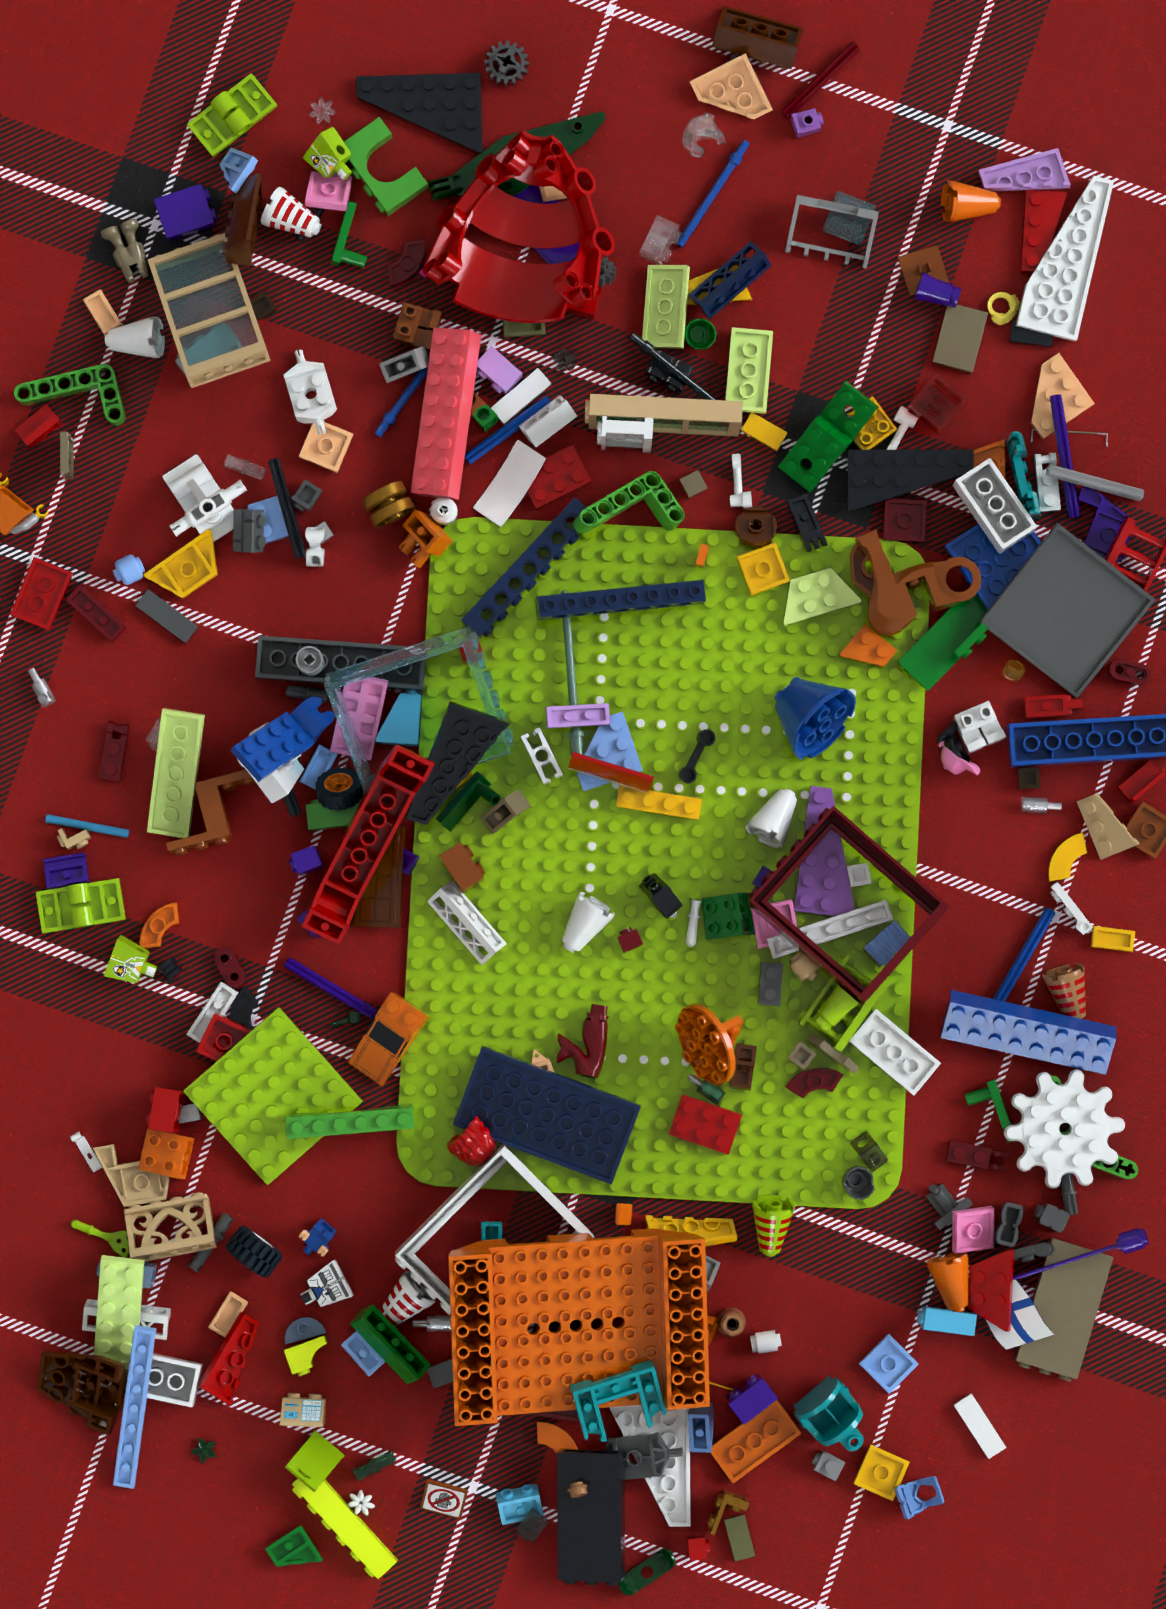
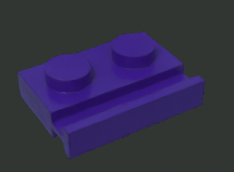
(66, 870)

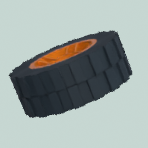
(339, 789)

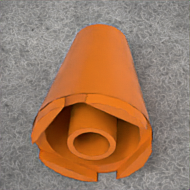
(967, 201)
(951, 1279)

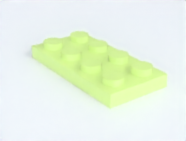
(666, 306)
(749, 368)

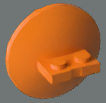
(708, 1043)

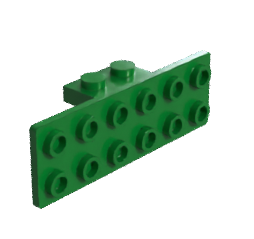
(945, 643)

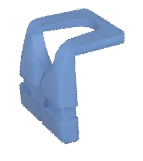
(908, 1497)

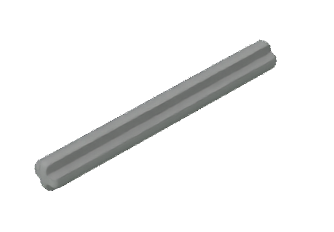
(1094, 482)

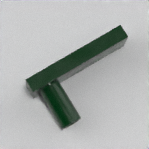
(474, 789)

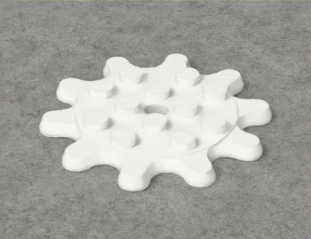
(1041, 1124)

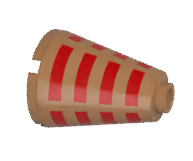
(1068, 989)

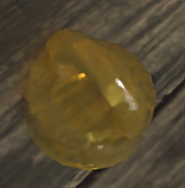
(1013, 670)

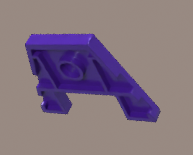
(1105, 522)

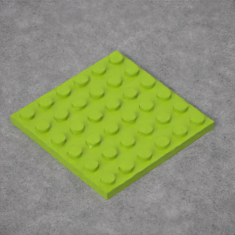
(259, 1083)

